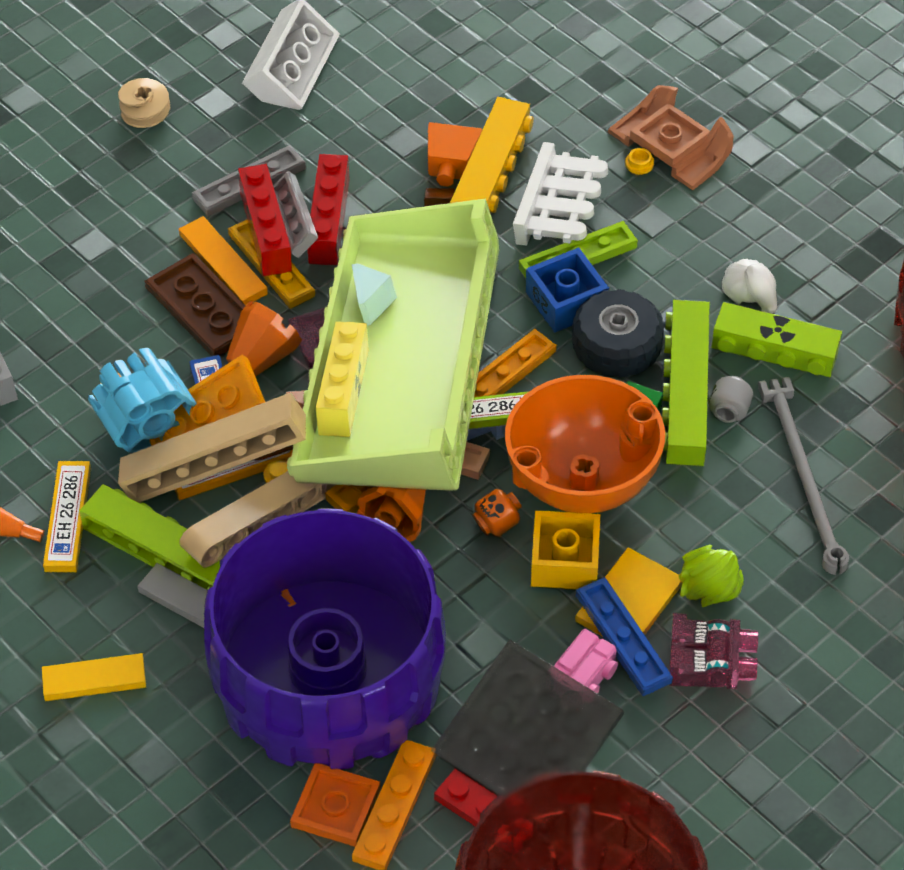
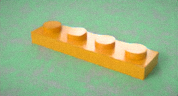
(394, 806)

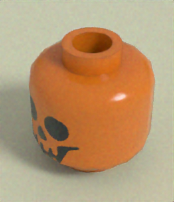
(497, 512)

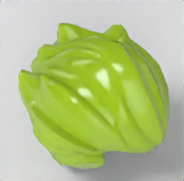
(711, 576)

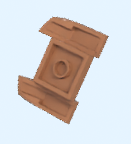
(675, 137)

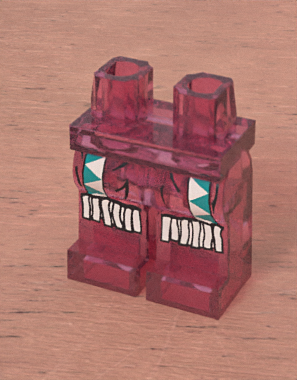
(709, 653)

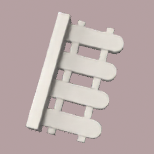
(542, 182)

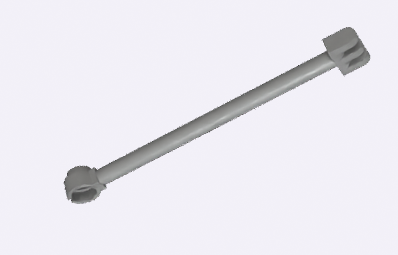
(779, 397)

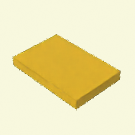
(642, 588)

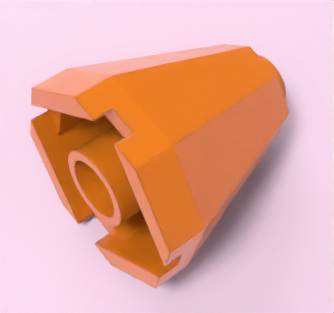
(262, 337)
(395, 506)

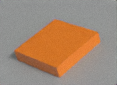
(335, 804)

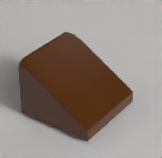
(437, 196)

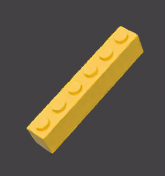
(495, 153)

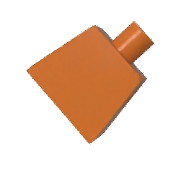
(450, 150)

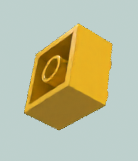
(565, 549)

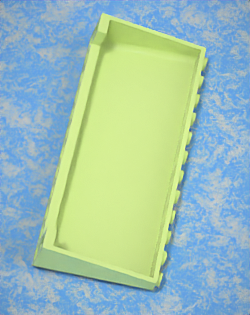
(420, 353)

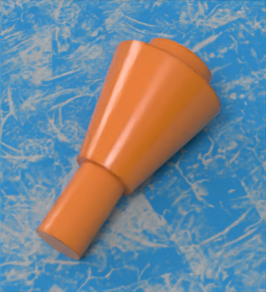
(14, 527)

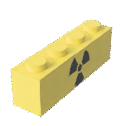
(342, 379)

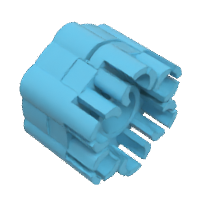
(139, 402)

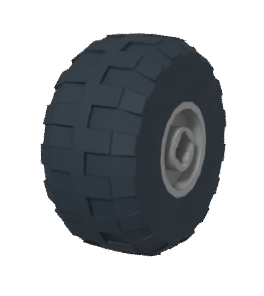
(617, 333)

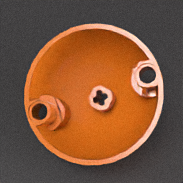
(574, 444)

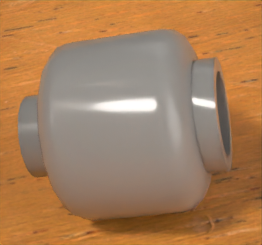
(730, 399)

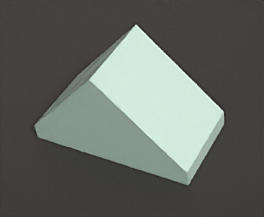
(373, 291)

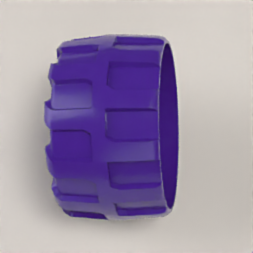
(344, 663)

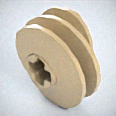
(143, 102)

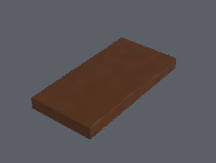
(198, 302)

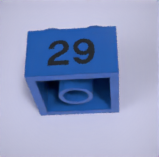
(562, 286)

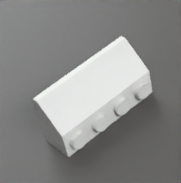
(291, 56)

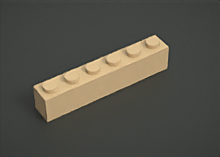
(212, 448)

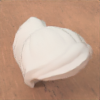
(750, 283)

